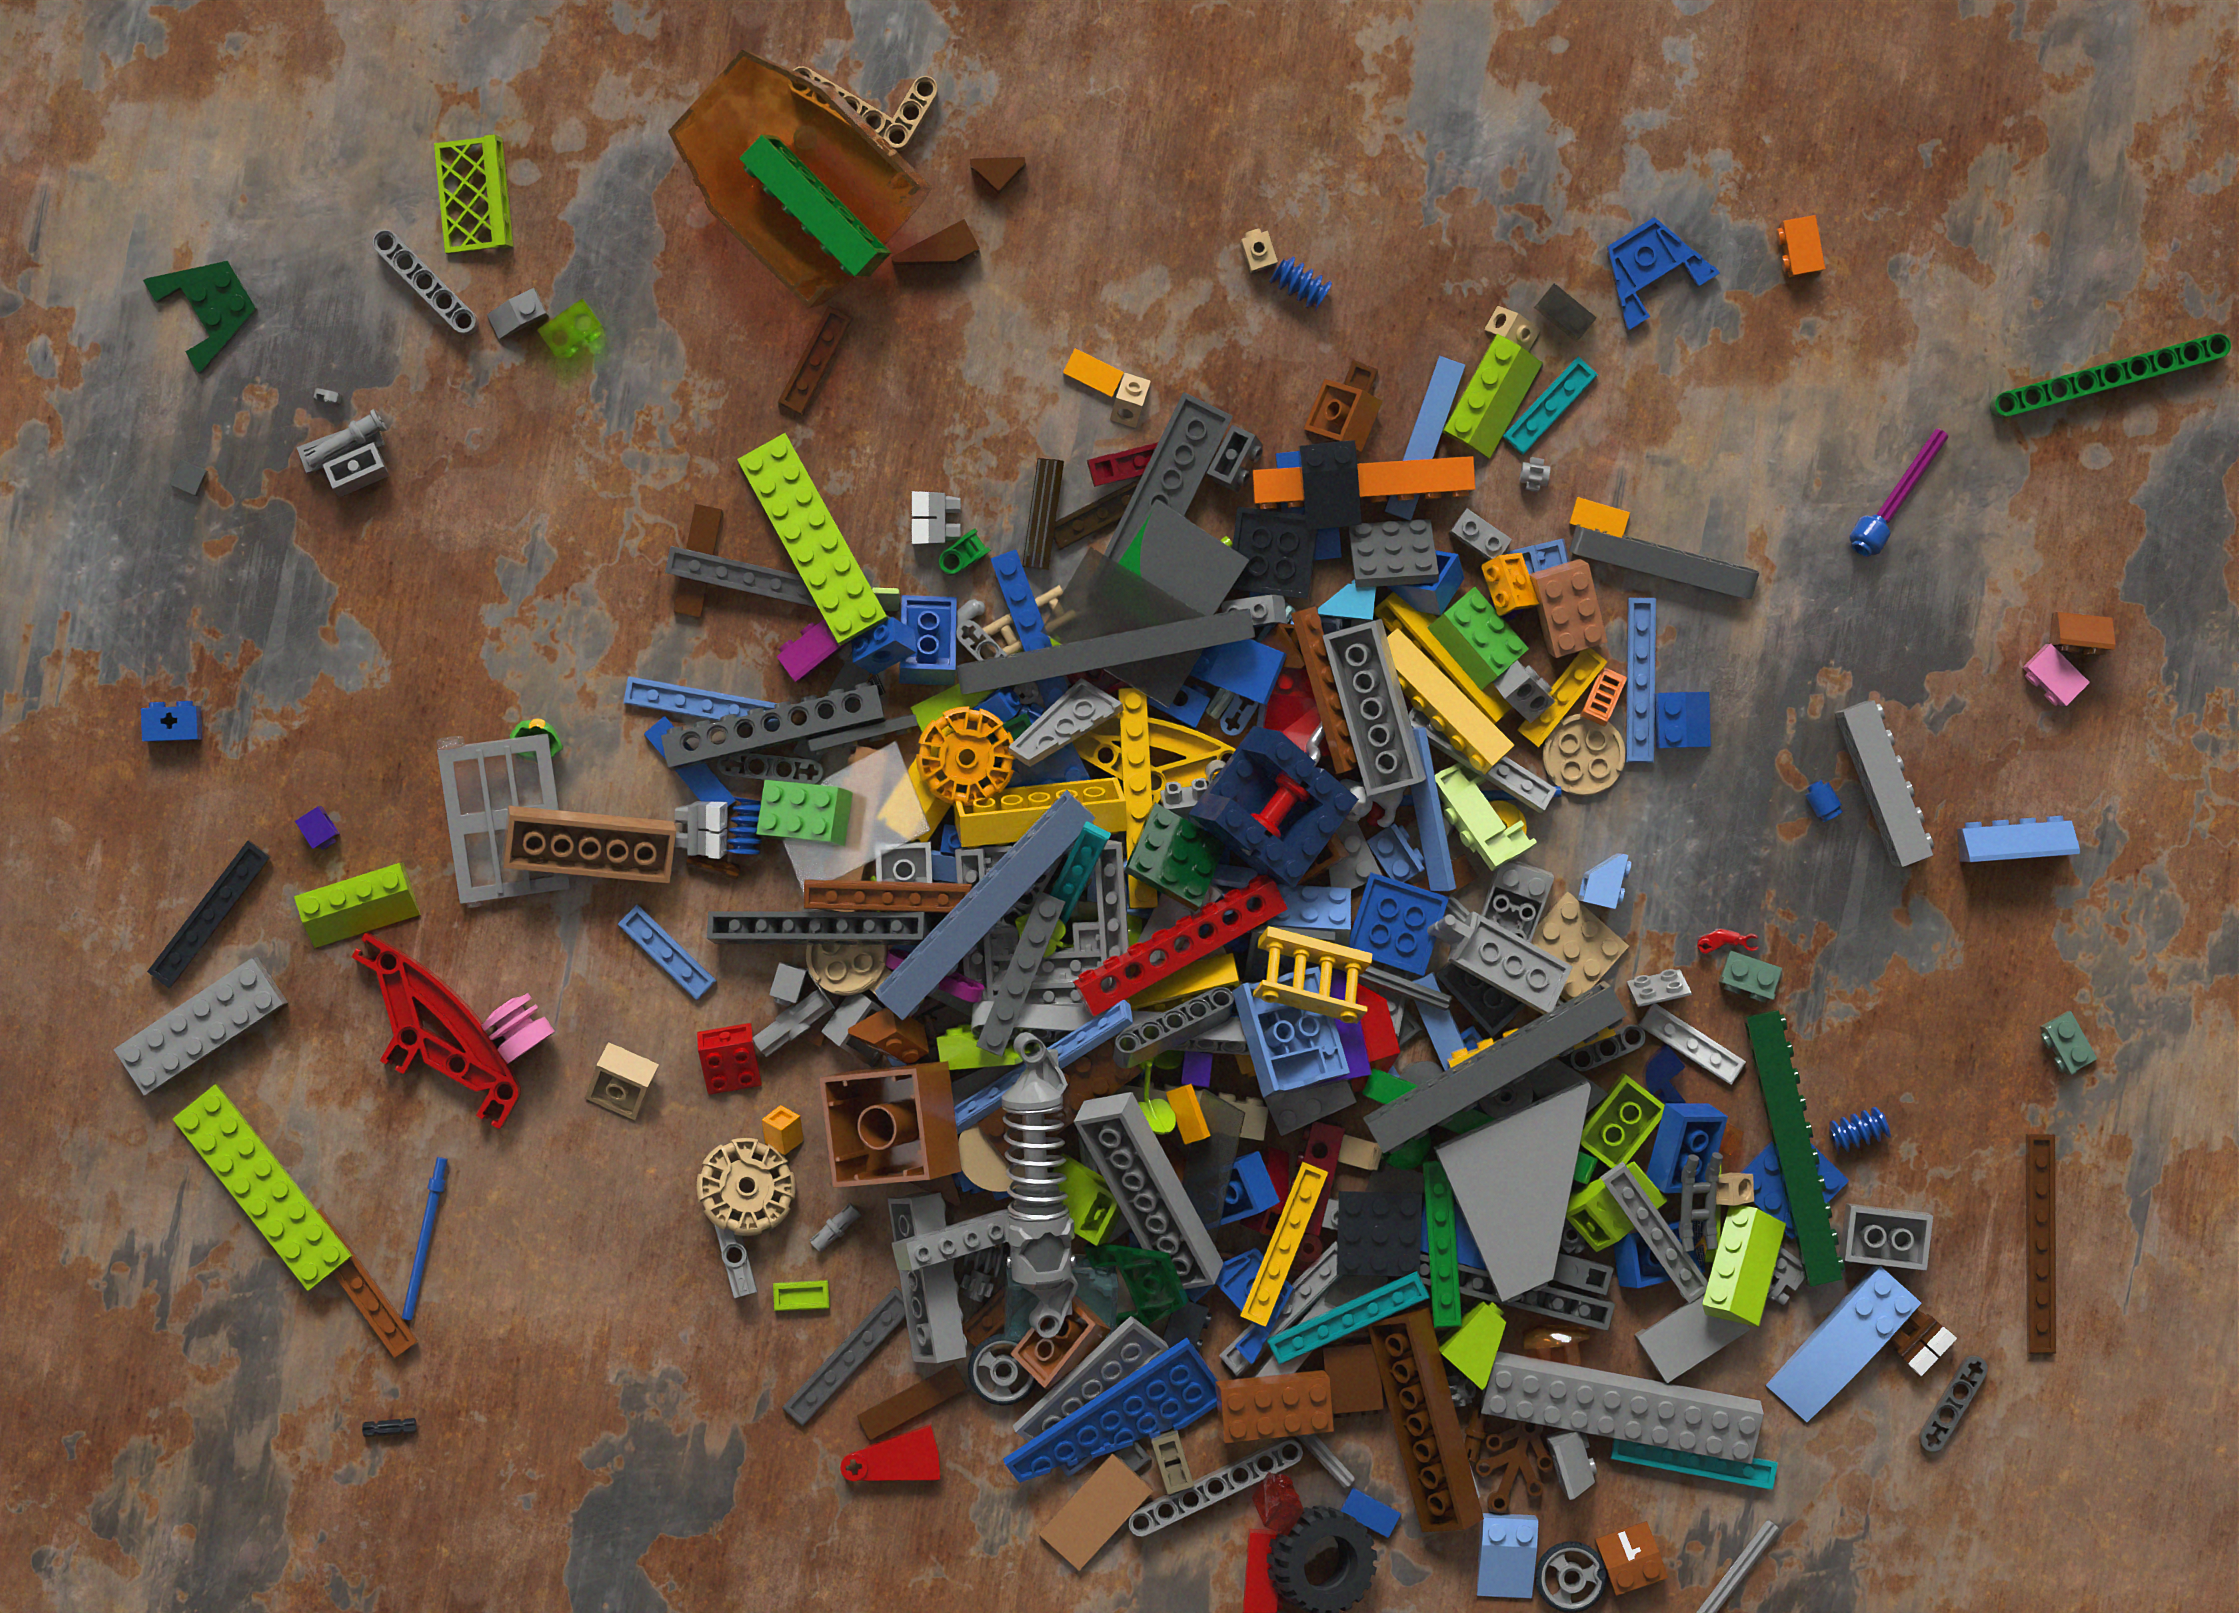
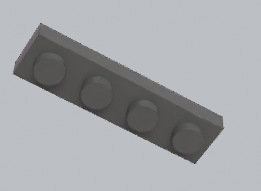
(850, 737)

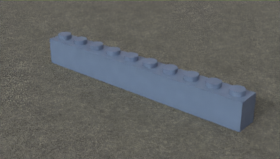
(984, 906)

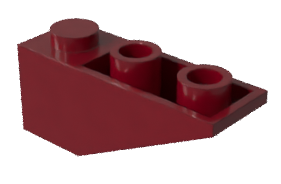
(1277, 1166)

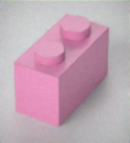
(2055, 675)

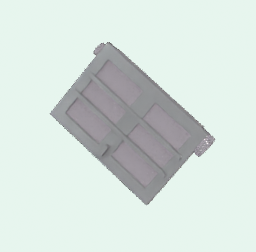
(477, 790)

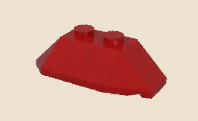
(1378, 1034)

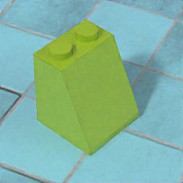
(1476, 1342)

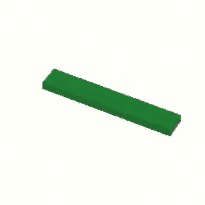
(1441, 1246)

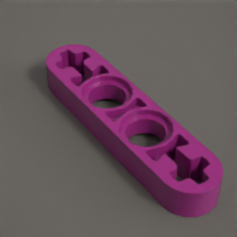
(953, 984)

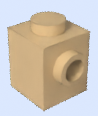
(1258, 250)

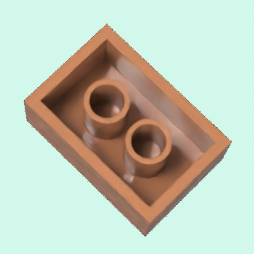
(1568, 608)

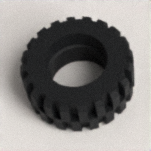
(1352, 1571)

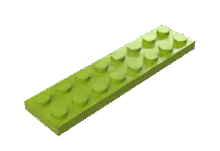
(812, 539)
(262, 1187)

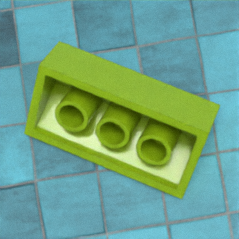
(1492, 396)
(357, 905)
(1744, 1265)

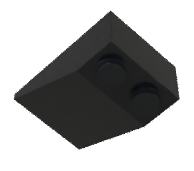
(1330, 485)

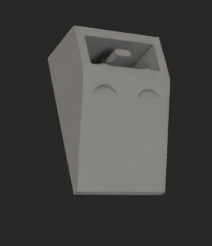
(1517, 897)

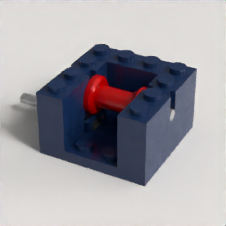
(1273, 827)

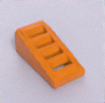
(1595, 715)

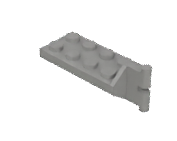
(1503, 960)

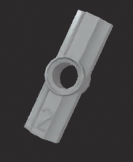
(792, 1023)
(739, 1273)

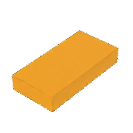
(1093, 372)
(1599, 516)
(1188, 1114)

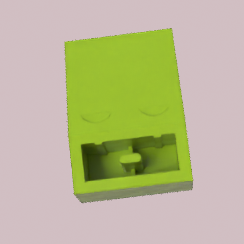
(1088, 1201)
(1600, 1216)

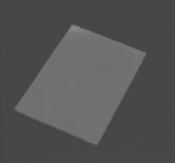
(881, 817)

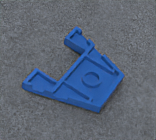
(1646, 256)
(1236, 1282)

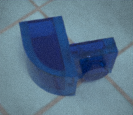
(1659, 1071)

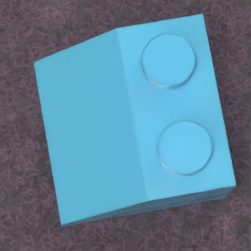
(1350, 603)

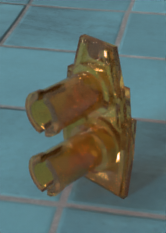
(1545, 1337)

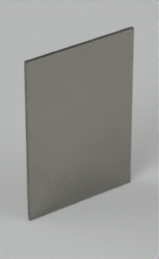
(1113, 600)

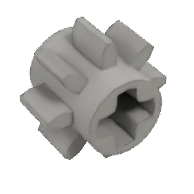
(1534, 474)
(977, 1285)
(1461, 1389)

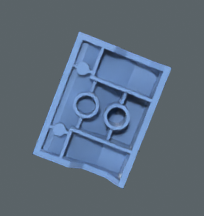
(1287, 1043)

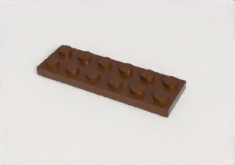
(1087, 1079)

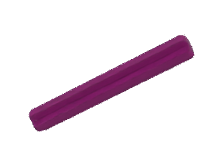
(1913, 474)

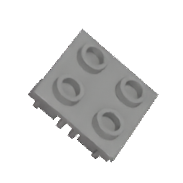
(1658, 987)

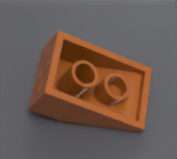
(1056, 1356)

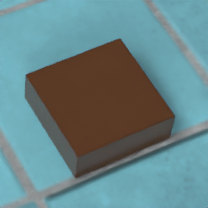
(1360, 376)

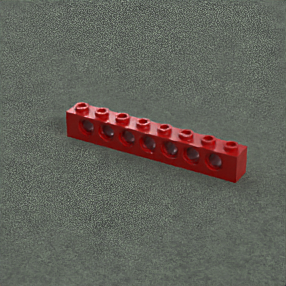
(1219, 933)

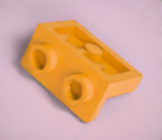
(1509, 583)

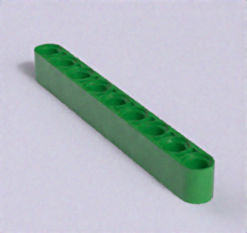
(2123, 373)
(1386, 1088)

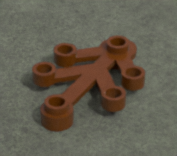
(1516, 1458)

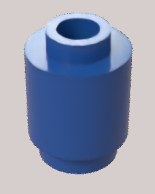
(1823, 800)

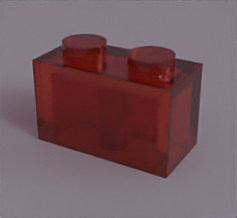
(1278, 1503)

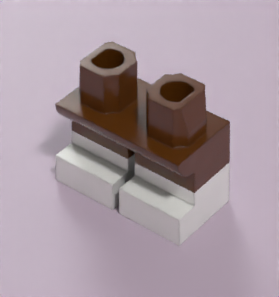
(1911, 1348)

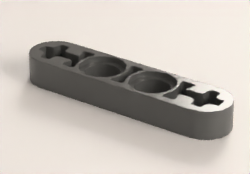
(770, 771)
(1957, 1405)

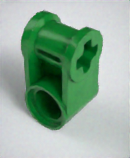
(964, 552)

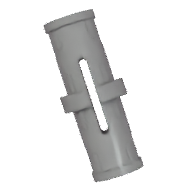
(835, 1227)

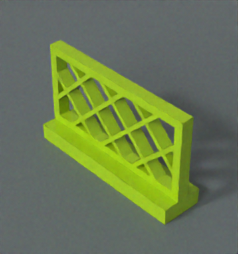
(496, 194)

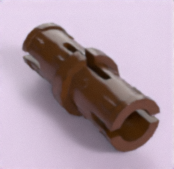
(1475, 1432)

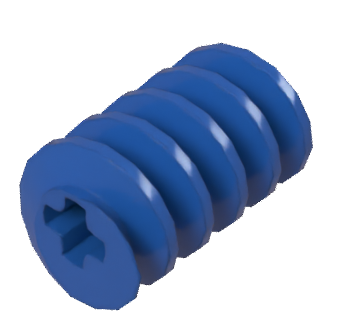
(1301, 282)
(746, 828)
(1858, 1129)

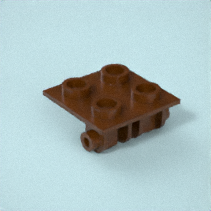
(936, 1025)

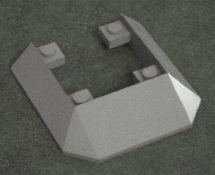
(1056, 973)

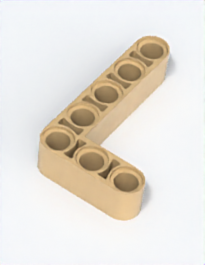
(888, 124)

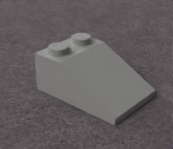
(1571, 1461)

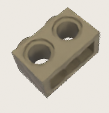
(1172, 1462)

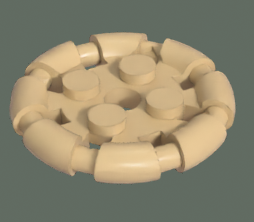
(746, 1203)

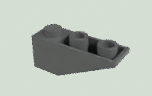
(1582, 1273)

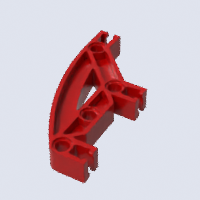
(414, 981)

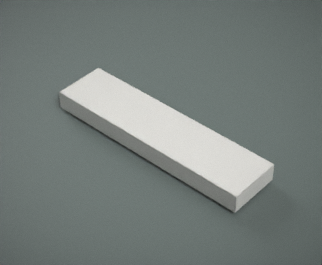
(1692, 1043)

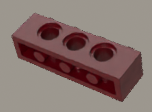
(1332, 1137)

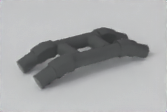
(1689, 1188)

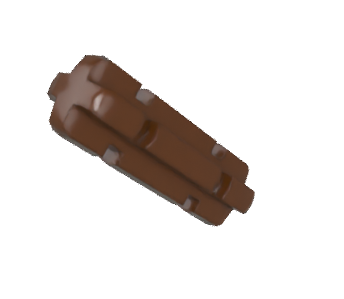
(714, 866)

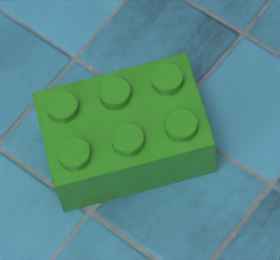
(1478, 638)
(804, 813)

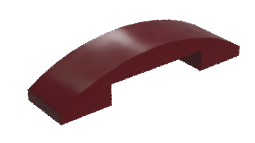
(1120, 465)

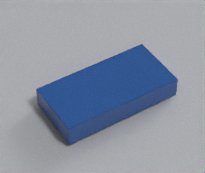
(1370, 1512)

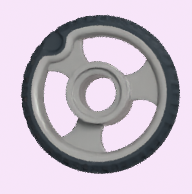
(982, 1357)
(1562, 1599)

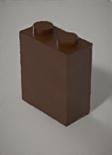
(1353, 1378)

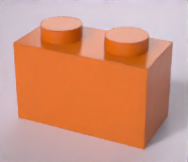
(1800, 246)

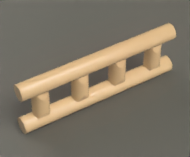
(1003, 625)

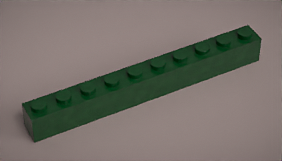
(1793, 1147)

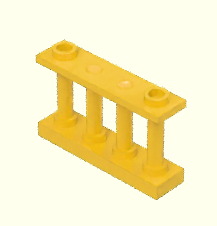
(1316, 951)

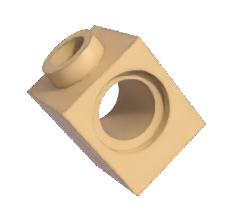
(1735, 1189)

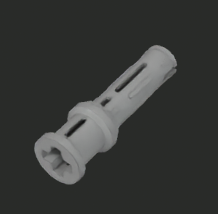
(357, 432)

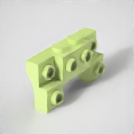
(1477, 820)

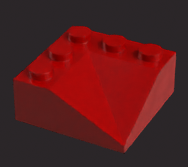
(1294, 709)

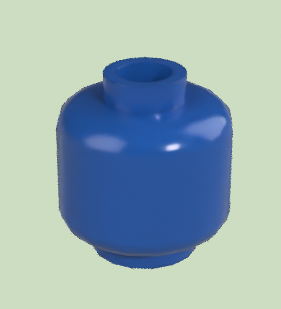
(1869, 535)

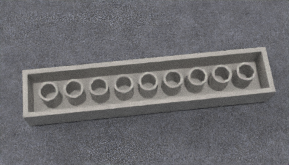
(1622, 1407)

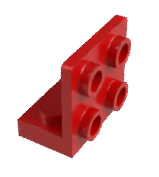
(728, 1058)

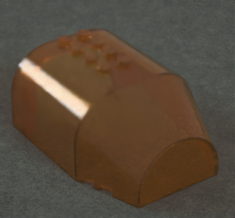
(825, 134)

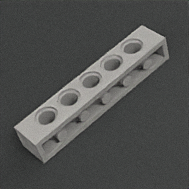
(951, 1241)

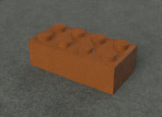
(1274, 1406)

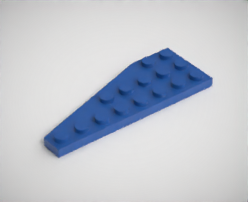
(1153, 1399)

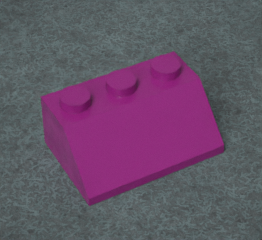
(809, 651)

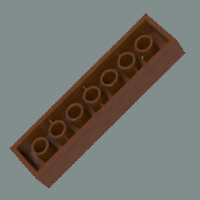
(1425, 1421)

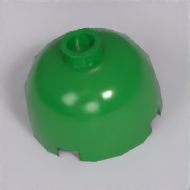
(1411, 1154)

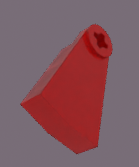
(901, 1457)

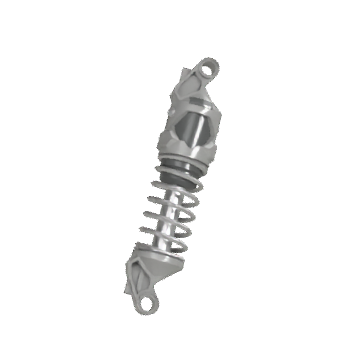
(1037, 1218)

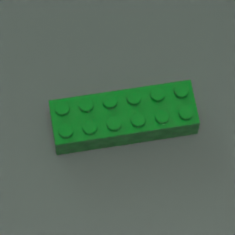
(814, 205)

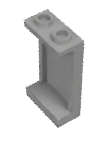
(1686, 1338)

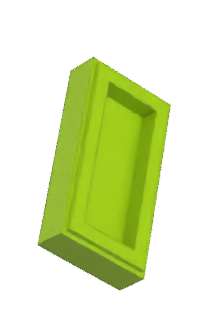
(801, 1295)

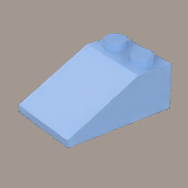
(1507, 1555)

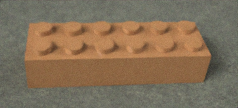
(588, 844)

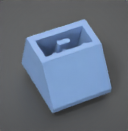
(1603, 882)

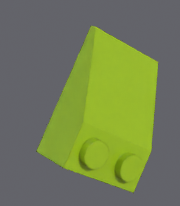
(960, 1050)

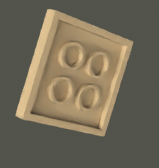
(1579, 940)

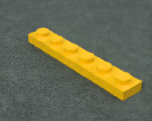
(1284, 1244)

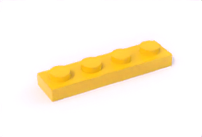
(1565, 693)

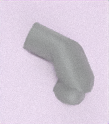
(968, 612)

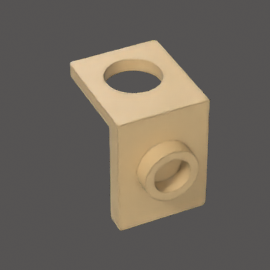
(1515, 328)
(1130, 397)
(1360, 1153)

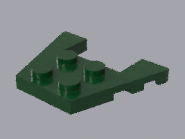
(217, 300)
(1148, 1277)

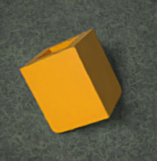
(782, 1129)

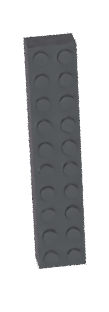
(1494, 1067)

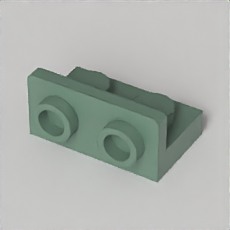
(1750, 975)
(2068, 1043)

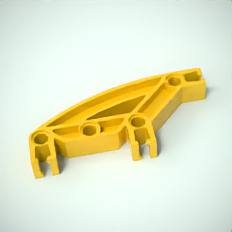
(1194, 745)

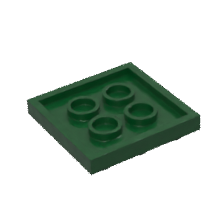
(1175, 857)

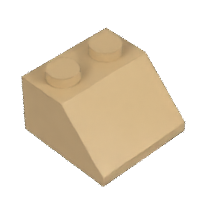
(621, 1081)

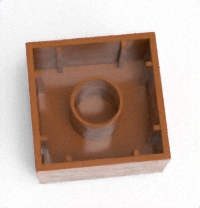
(890, 1124)

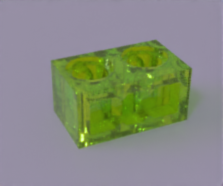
(567, 323)

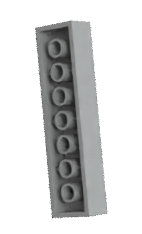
(1147, 1186)

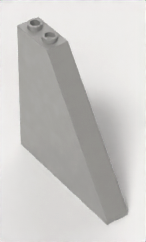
(1517, 1186)

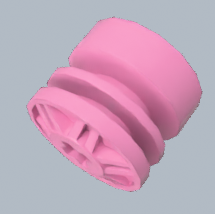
(517, 1027)

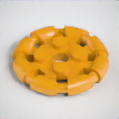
(949, 753)

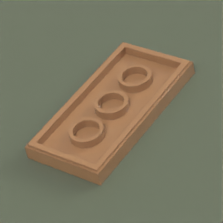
(1095, 1511)

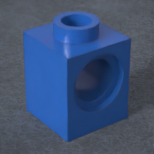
(1002, 703)

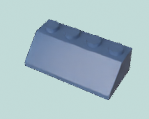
(2017, 840)

